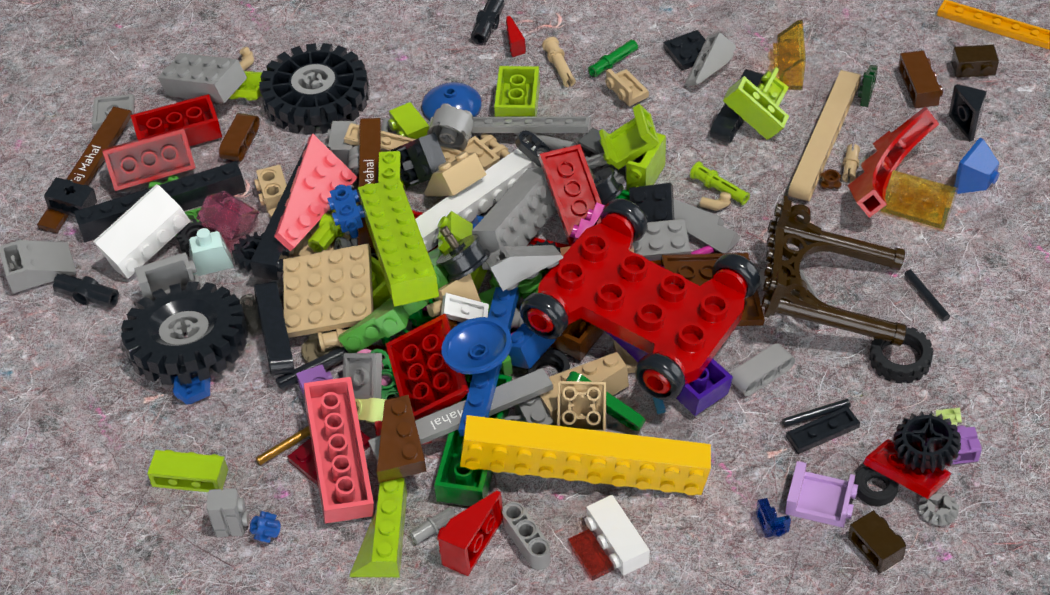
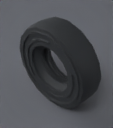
(873, 497)

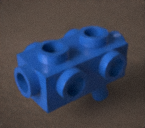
(347, 212)

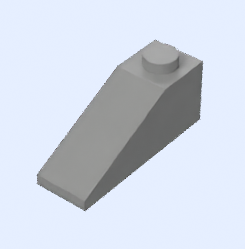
(714, 54)

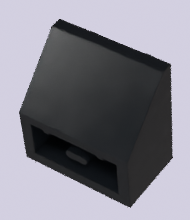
(420, 159)

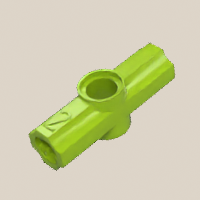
(325, 233)

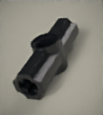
(487, 21)
(85, 290)

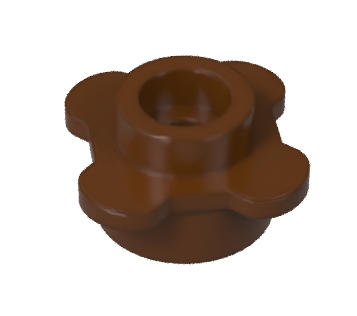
(830, 179)

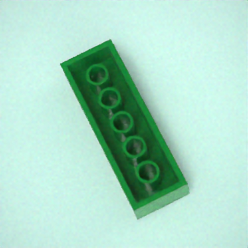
(457, 483)

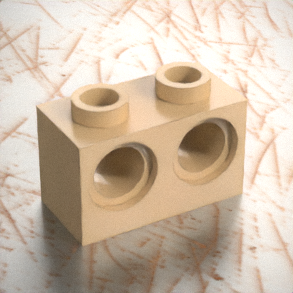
(271, 184)

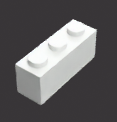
(617, 535)

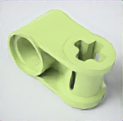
(370, 409)

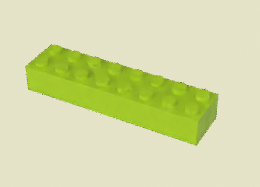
(398, 242)

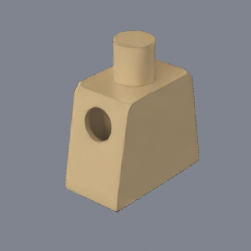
(463, 287)

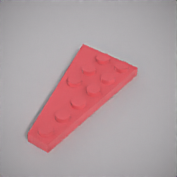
(311, 187)

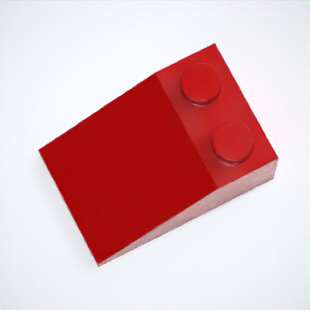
(469, 533)

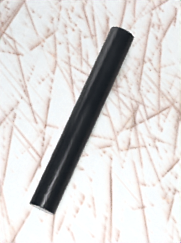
(927, 295)
(815, 413)

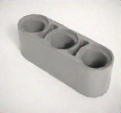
(762, 369)
(526, 526)

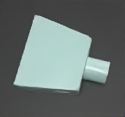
(209, 252)

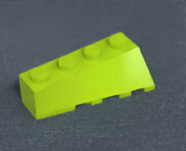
(383, 542)

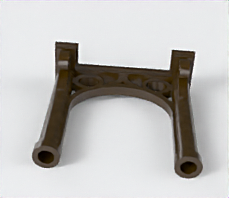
(785, 276)

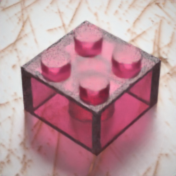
(227, 215)

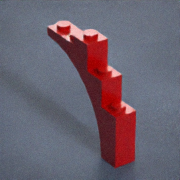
(891, 149)

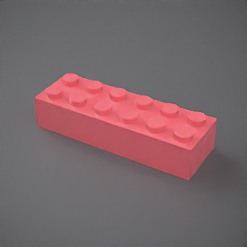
(338, 450)

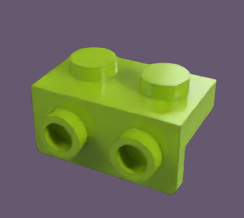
(772, 86)
(249, 88)

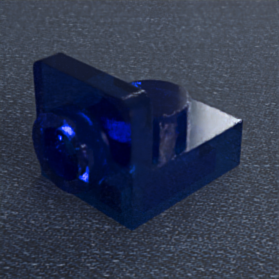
(768, 519)

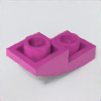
(591, 220)

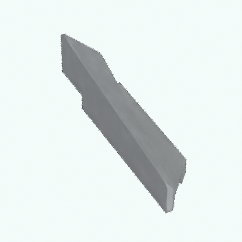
(706, 226)

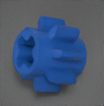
(265, 526)

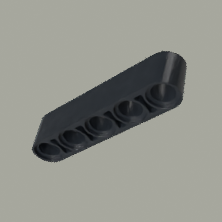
(728, 121)
(274, 328)

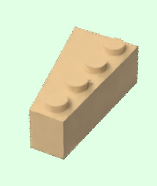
(605, 369)

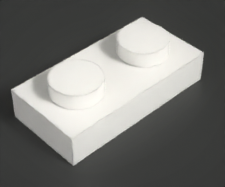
(462, 309)

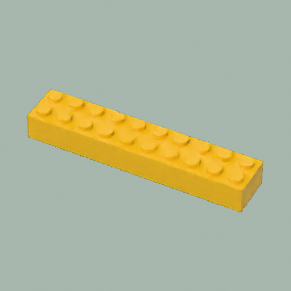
(585, 455)

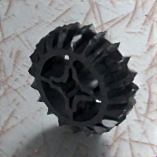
(940, 449)

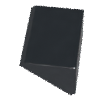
(967, 109)

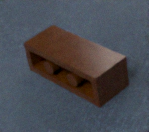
(919, 79)

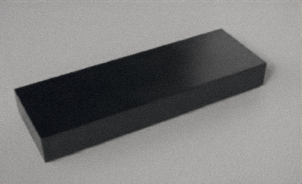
(822, 430)

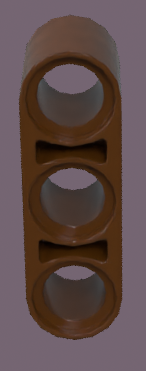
(239, 137)

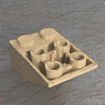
(582, 405)

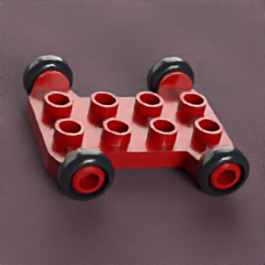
(642, 301)

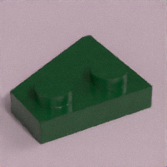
(868, 81)

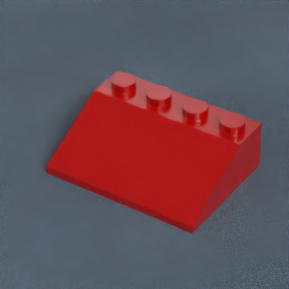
(422, 369)

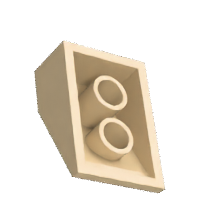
(455, 176)

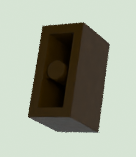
(974, 61)
(877, 541)

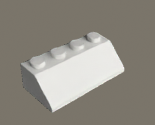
(141, 231)

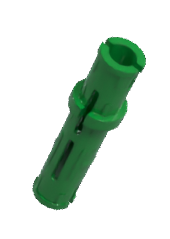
(607, 61)

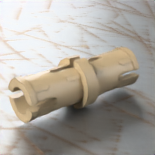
(850, 163)

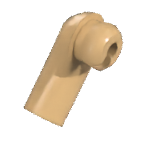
(247, 58)
(718, 204)

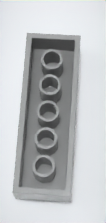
(517, 214)

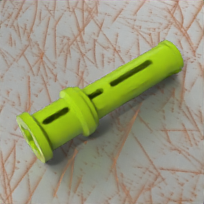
(712, 179)

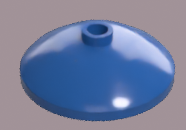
(452, 93)
(477, 345)

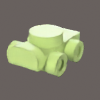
(952, 413)

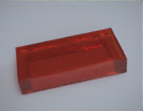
(590, 554)

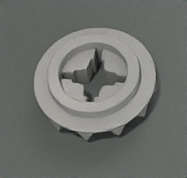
(943, 516)

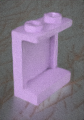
(820, 497)

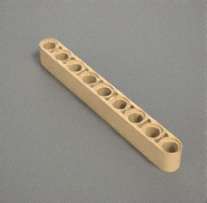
(824, 136)

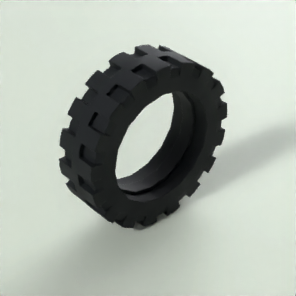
(899, 372)

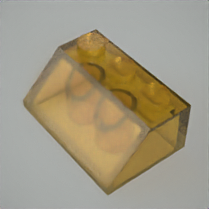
(790, 56)
(919, 199)

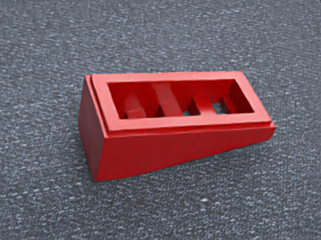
(515, 38)

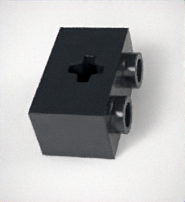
(69, 196)

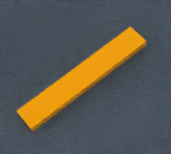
(995, 23)

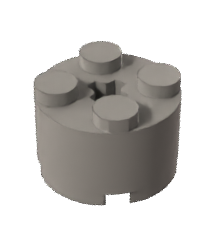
(452, 126)

